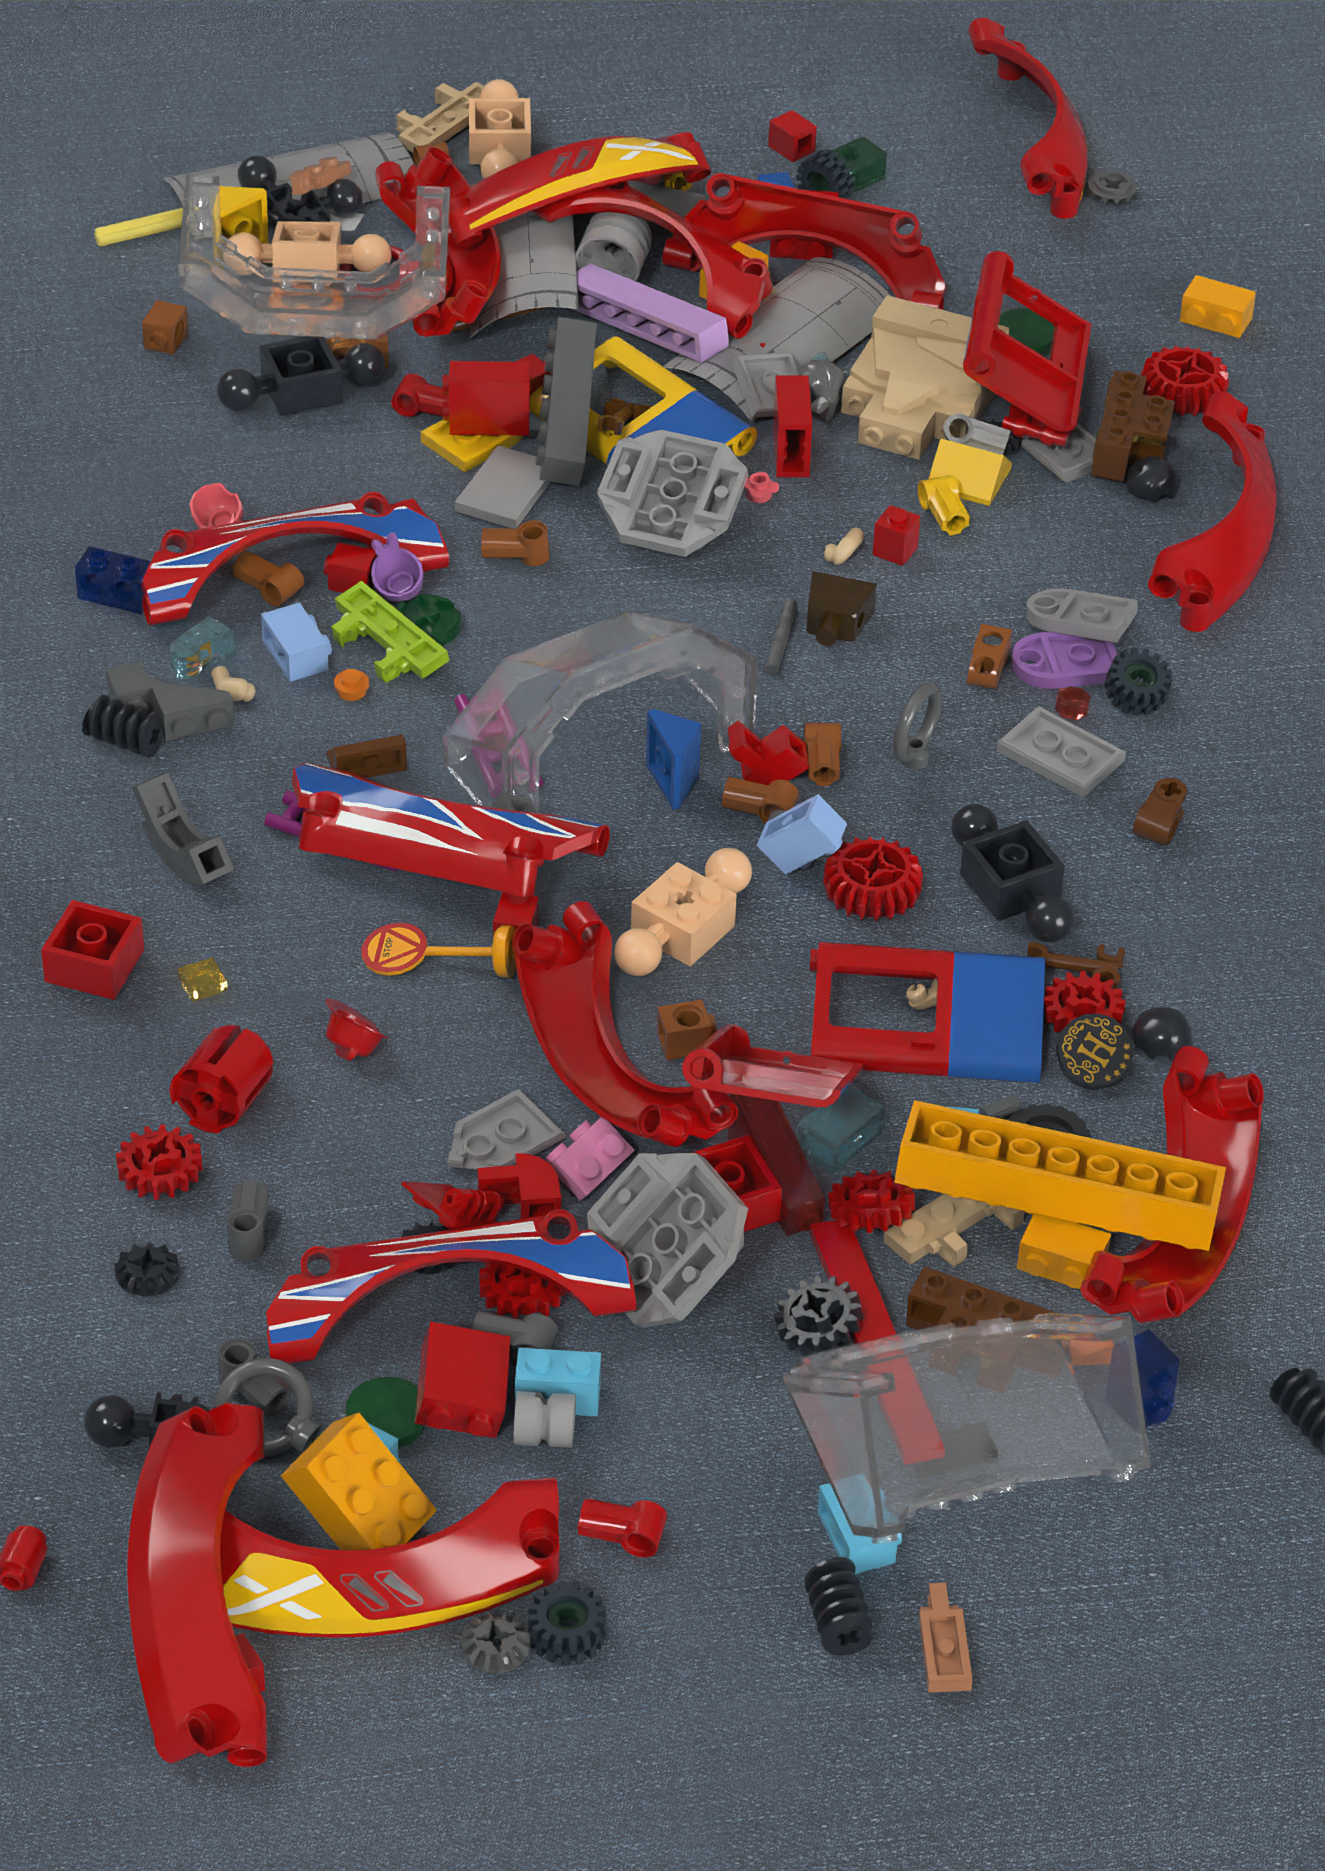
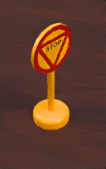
(403, 946)

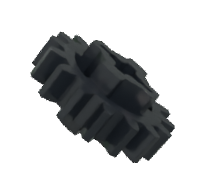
(799, 1318)

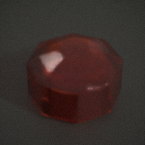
(1072, 702)

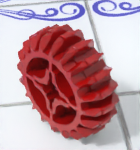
(1185, 377)
(873, 878)

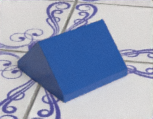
(673, 754)

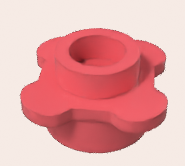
(760, 487)

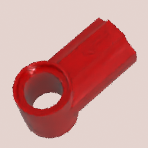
(416, 396)
(634, 1527)

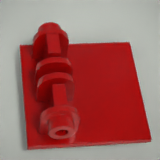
(457, 1206)

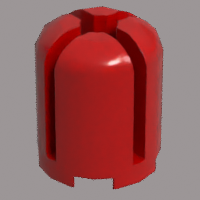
(222, 1078)

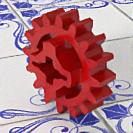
(1080, 997)
(159, 1162)
(871, 1201)
(517, 1291)

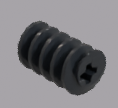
(123, 726)
(1303, 1401)
(839, 1606)

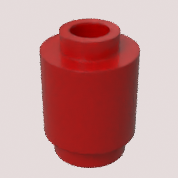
(22, 1557)

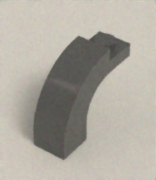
(174, 836)

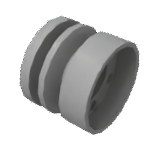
(615, 244)

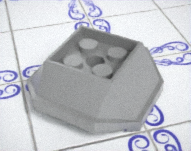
(671, 491)
(674, 1227)

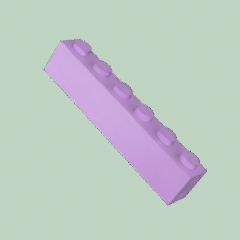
(650, 314)

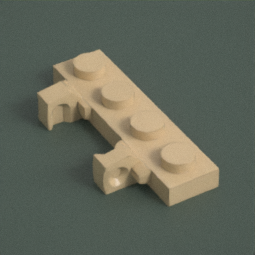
(442, 122)
(937, 1228)

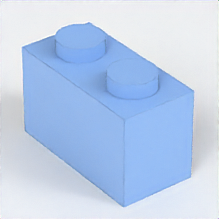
(295, 641)
(802, 835)

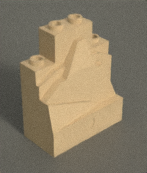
(913, 379)

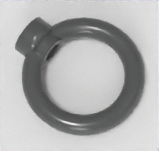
(913, 750)
(302, 1428)

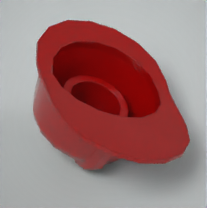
(351, 1031)

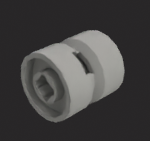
(544, 1419)

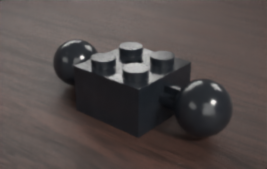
(300, 375)
(1012, 871)

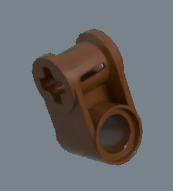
(1161, 811)

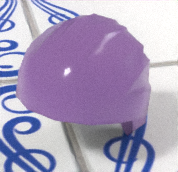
(396, 571)

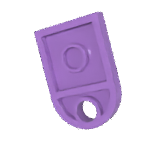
(1062, 660)

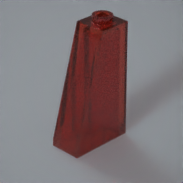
(771, 1133)

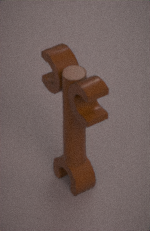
(617, 413)
(1103, 964)

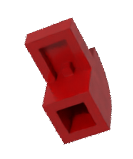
(773, 758)
(528, 1182)

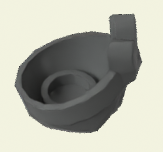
(827, 383)

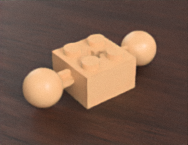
(499, 128)
(314, 247)
(683, 913)

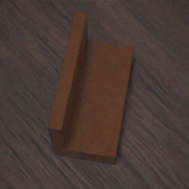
(370, 757)

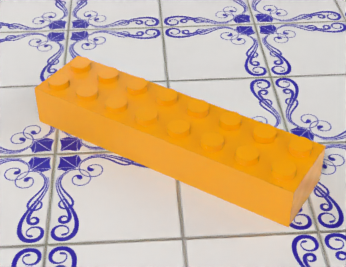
(1060, 1175)

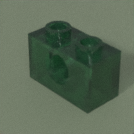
(865, 160)

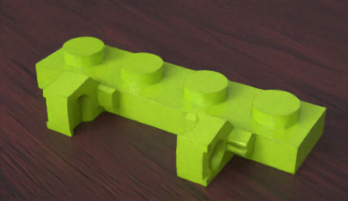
(404, 642)

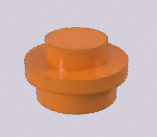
(351, 684)

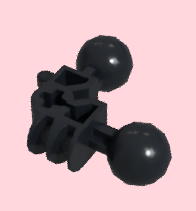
(340, 198)
(113, 1420)

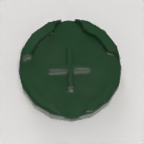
(433, 616)

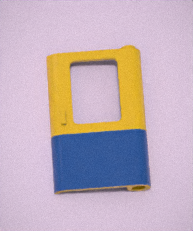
(681, 410)

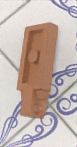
(319, 175)
(944, 1643)

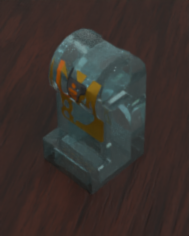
(201, 647)

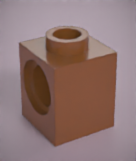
(165, 327)
(683, 1027)

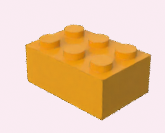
(358, 1488)

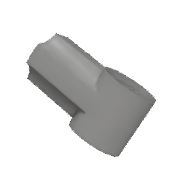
(979, 434)

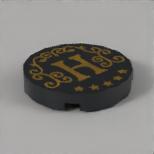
(1094, 1051)

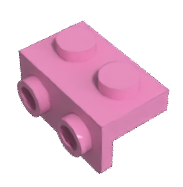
(590, 1157)

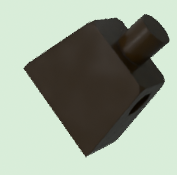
(839, 607)

